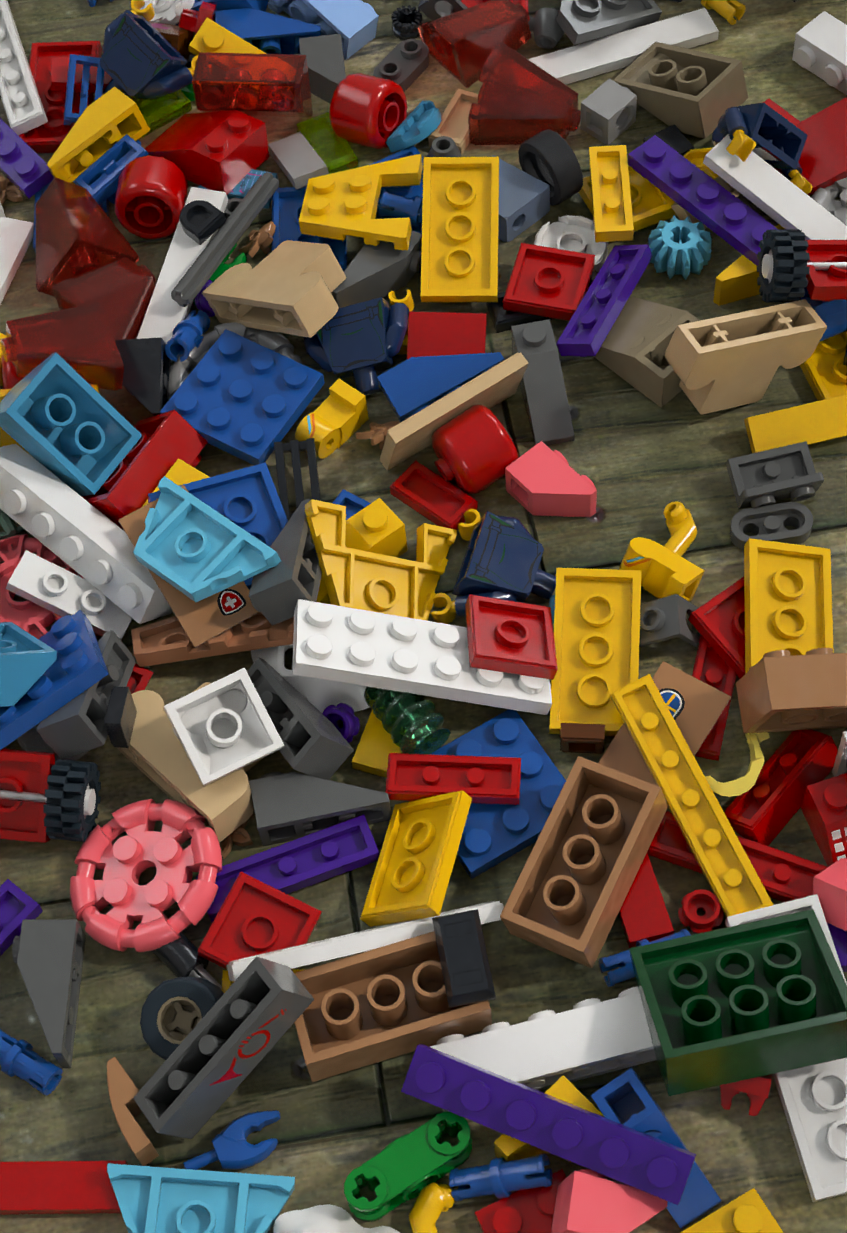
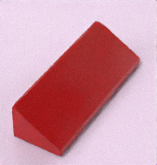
(781, 785)

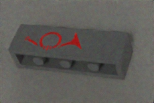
(223, 1048)

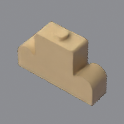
(283, 292)
(736, 355)
(164, 761)

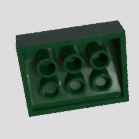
(742, 1001)

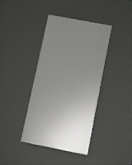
(297, 159)

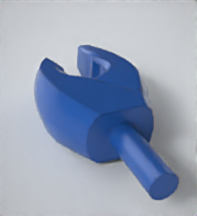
(231, 1143)

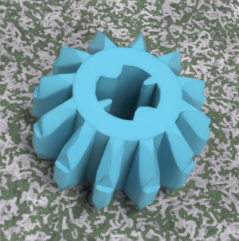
(680, 247)

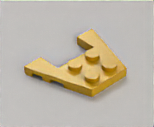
(349, 200)
(377, 580)

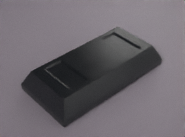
(463, 958)

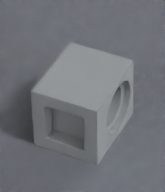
(608, 111)

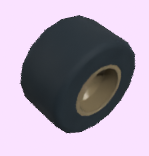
(166, 1011)

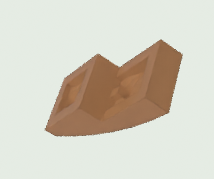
(126, 1109)

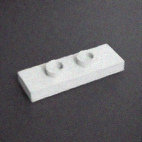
(66, 594)

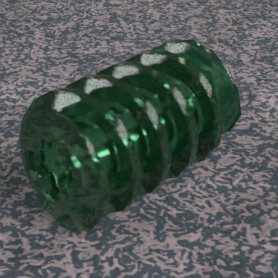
(408, 720)

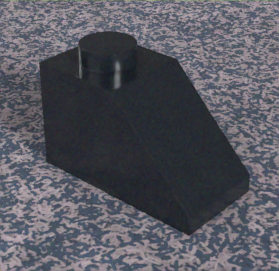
(146, 371)

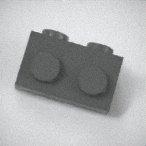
(774, 476)

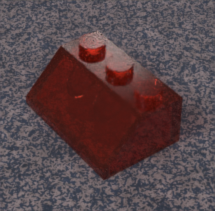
(253, 84)

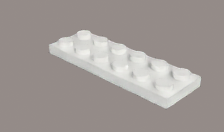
(404, 657)
(814, 1094)

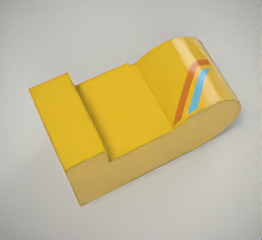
(334, 419)
(661, 569)

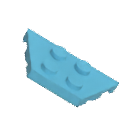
(198, 546)
(197, 1199)

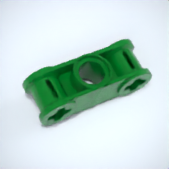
(408, 1166)

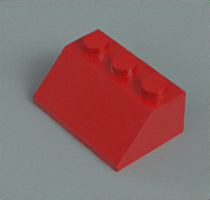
(139, 473)

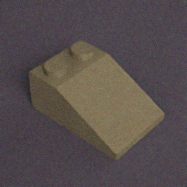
(685, 86)

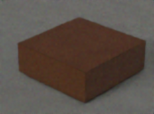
(582, 738)

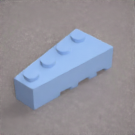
(350, 18)

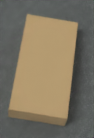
(455, 119)

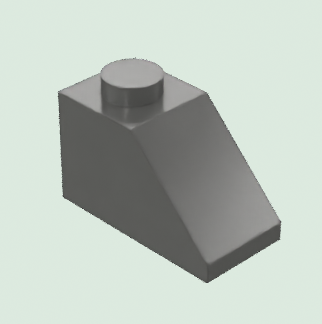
(324, 63)

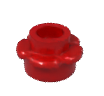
(702, 900)

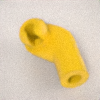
(681, 527)
(428, 1207)

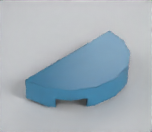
(415, 127)

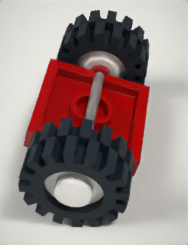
(793, 263)
(47, 797)

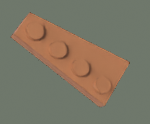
(168, 642)

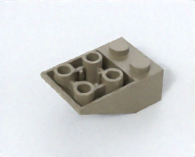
(638, 347)

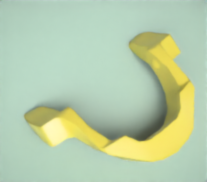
(746, 782)

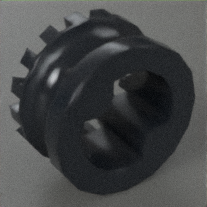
(407, 16)

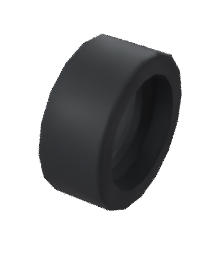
(552, 162)

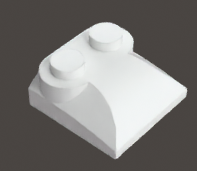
(223, 726)

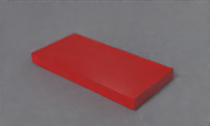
(51, 134)

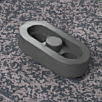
(404, 63)
(770, 522)

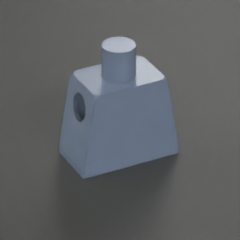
(521, 201)

